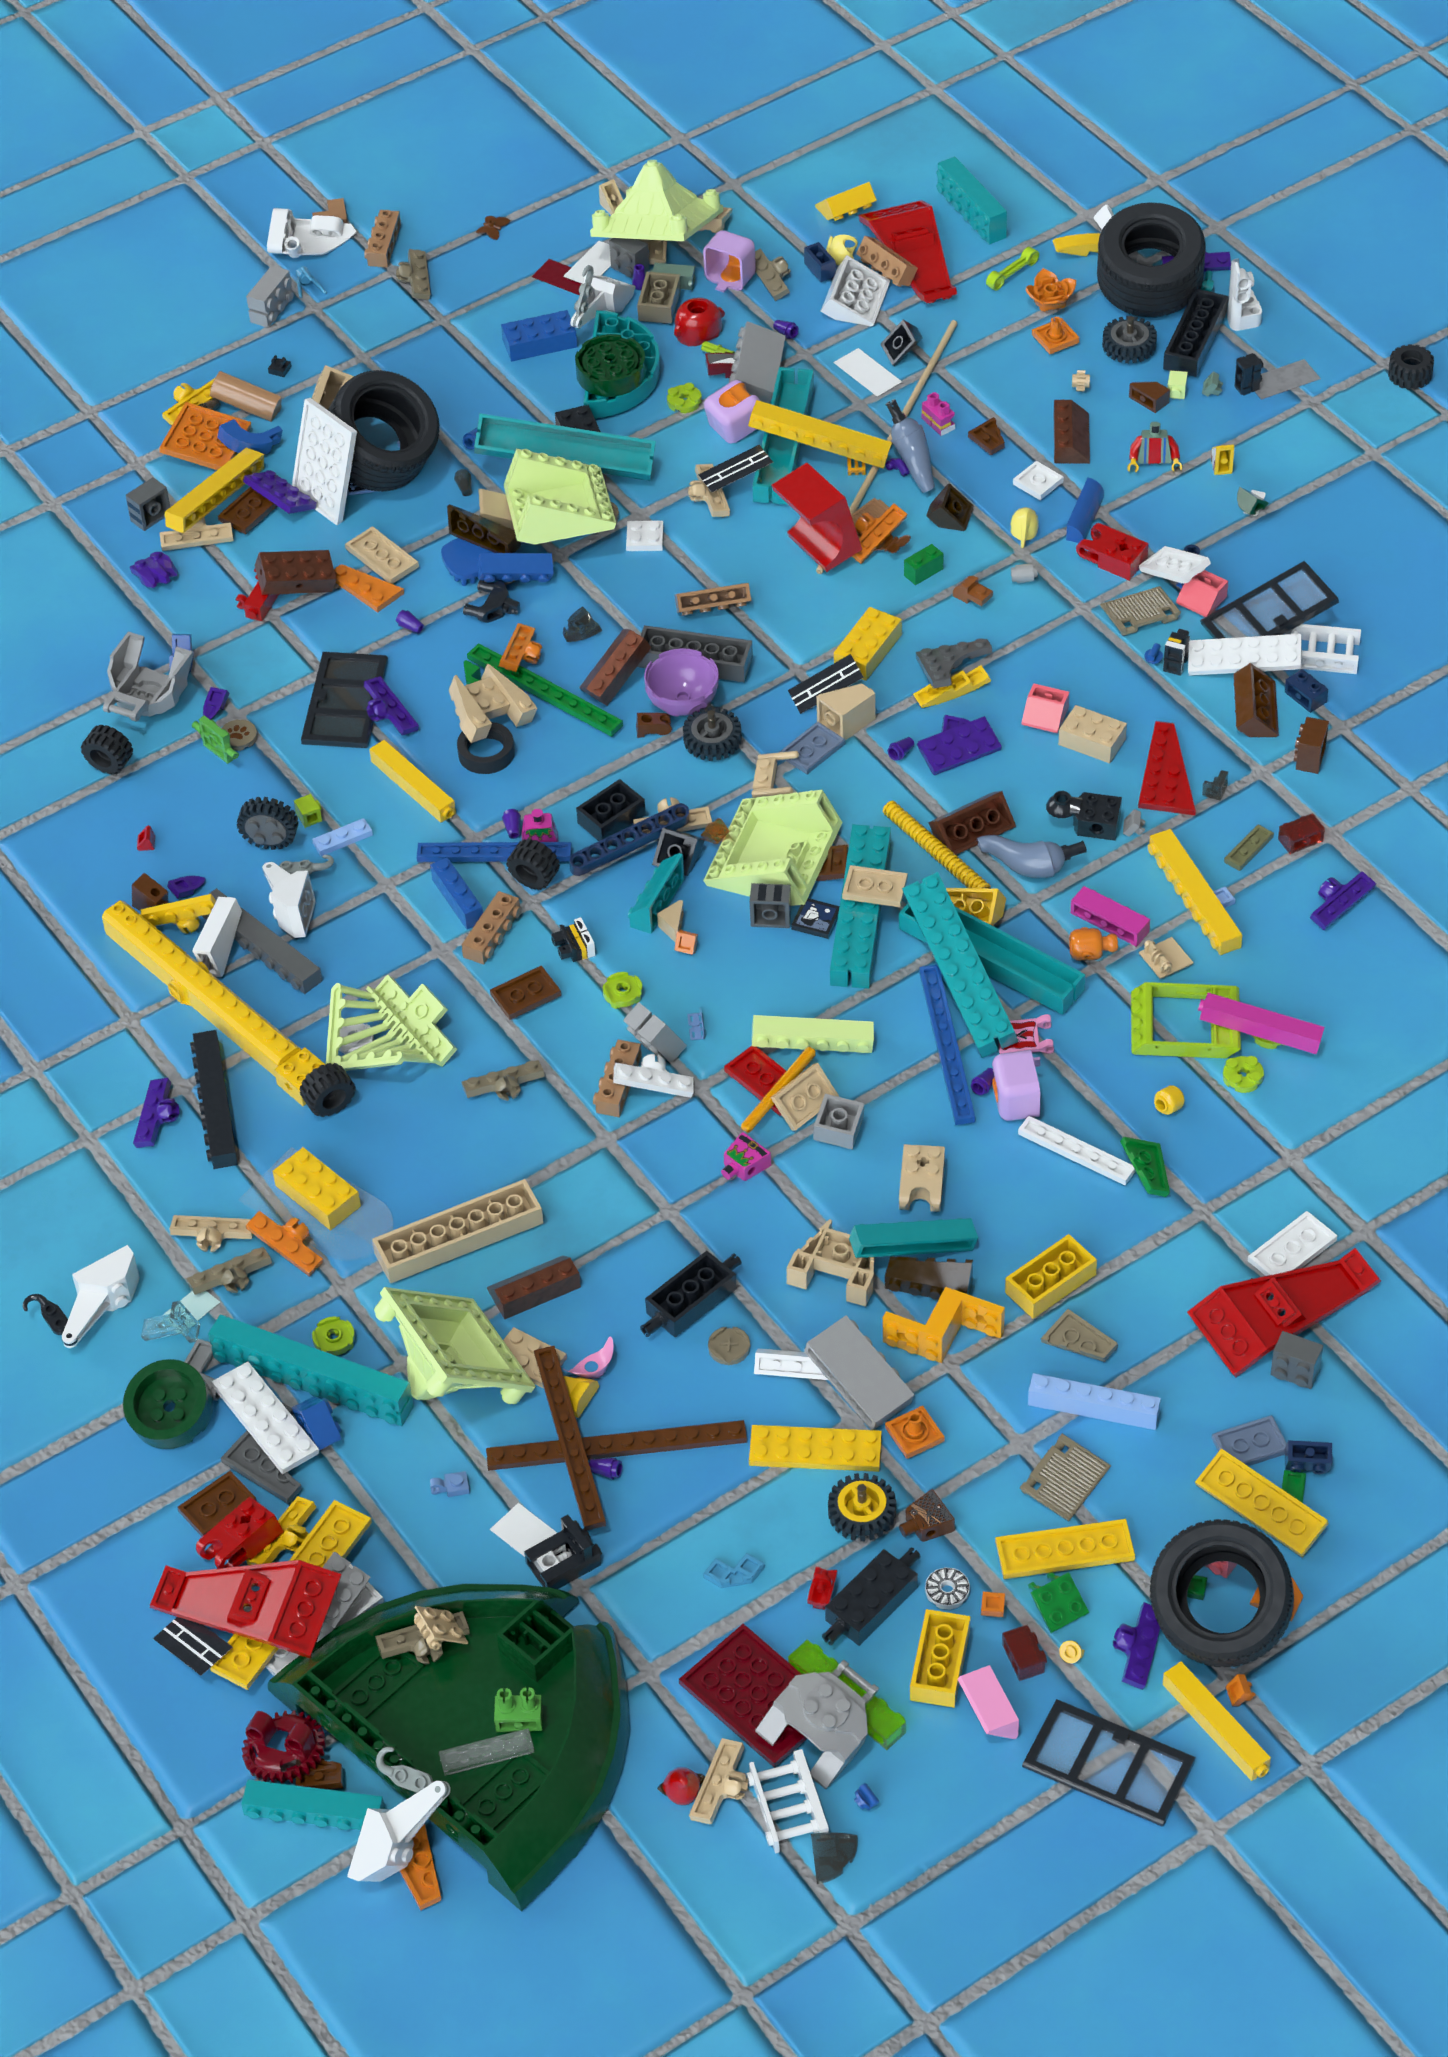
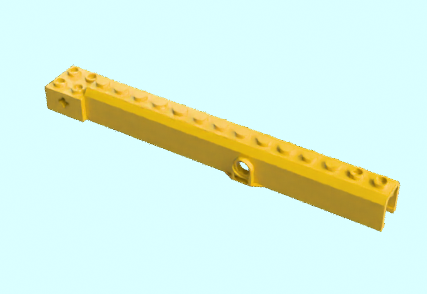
(197, 987)

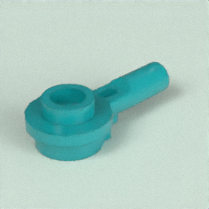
(1207, 284)

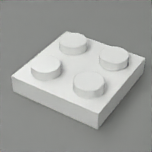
(1038, 480)
(644, 536)

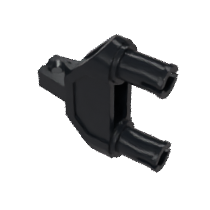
(495, 605)

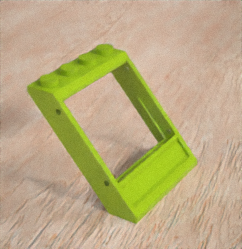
(1223, 1040)

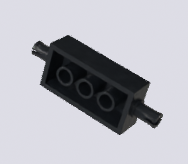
(690, 1294)
(871, 1597)

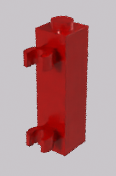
(256, 604)

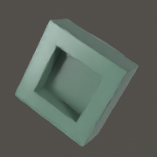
(1212, 385)

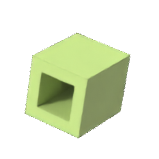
(1177, 384)

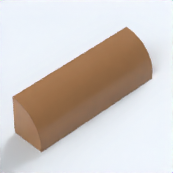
(245, 396)

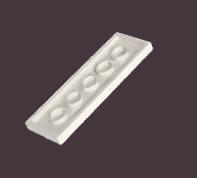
(1233, 654)
(265, 1417)

